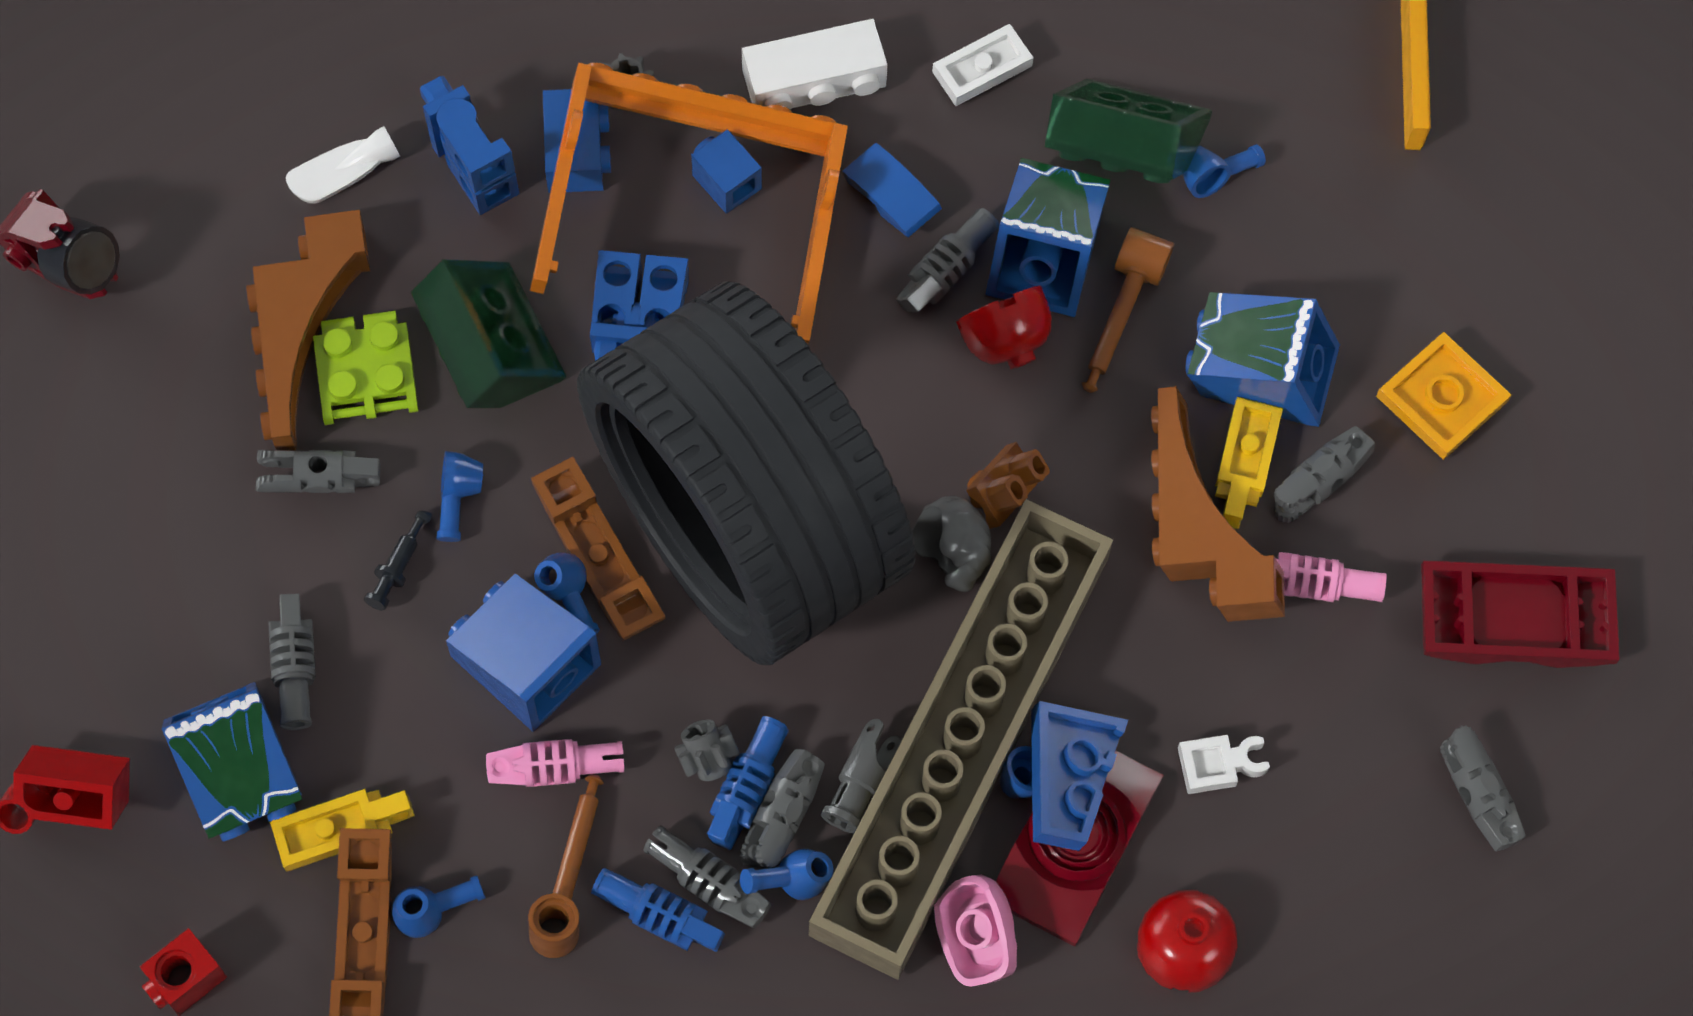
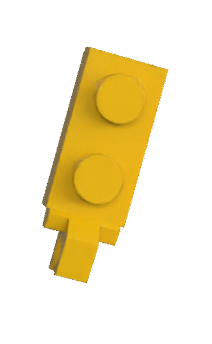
(1246, 456)
(315, 831)

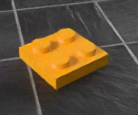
(1443, 395)

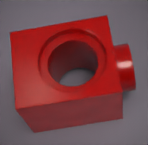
(181, 951)

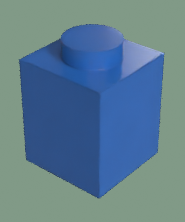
(726, 170)

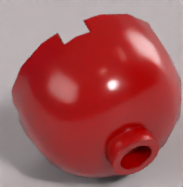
(1008, 328)
(1187, 941)

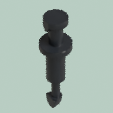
(391, 572)

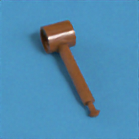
(1142, 260)
(560, 903)

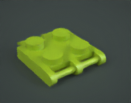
(364, 366)

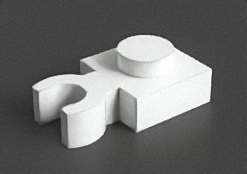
(1214, 765)

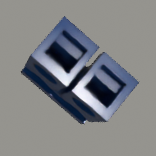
(479, 166)
(615, 304)

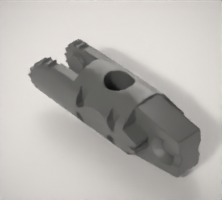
(340, 471)
(1322, 474)
(1482, 789)
(782, 810)

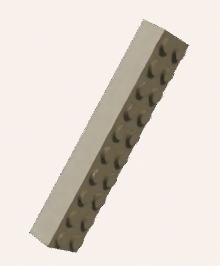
(960, 740)

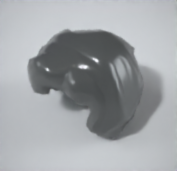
(957, 538)

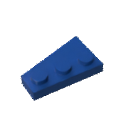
(1069, 770)

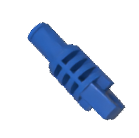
(746, 784)
(658, 911)

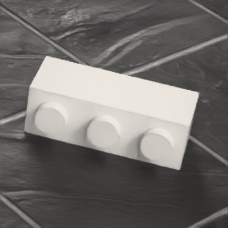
(816, 66)

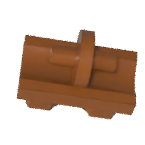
(1006, 482)

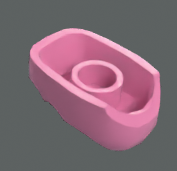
(976, 930)

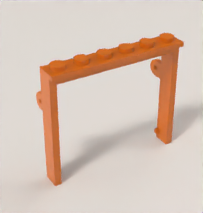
(693, 107)

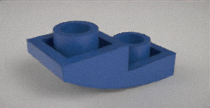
(892, 189)

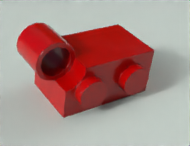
(66, 789)

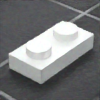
(982, 64)

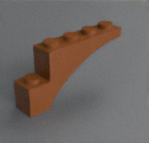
(290, 309)
(1195, 535)

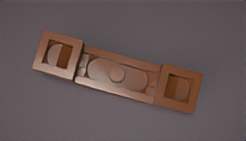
(588, 535)
(362, 922)

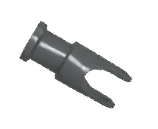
(860, 778)

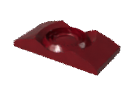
(1519, 614)
(1063, 886)

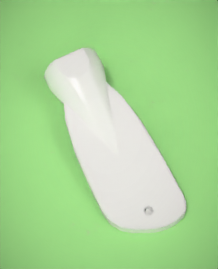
(340, 167)

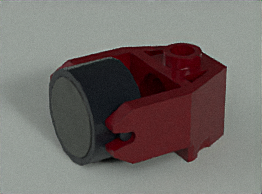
(59, 247)

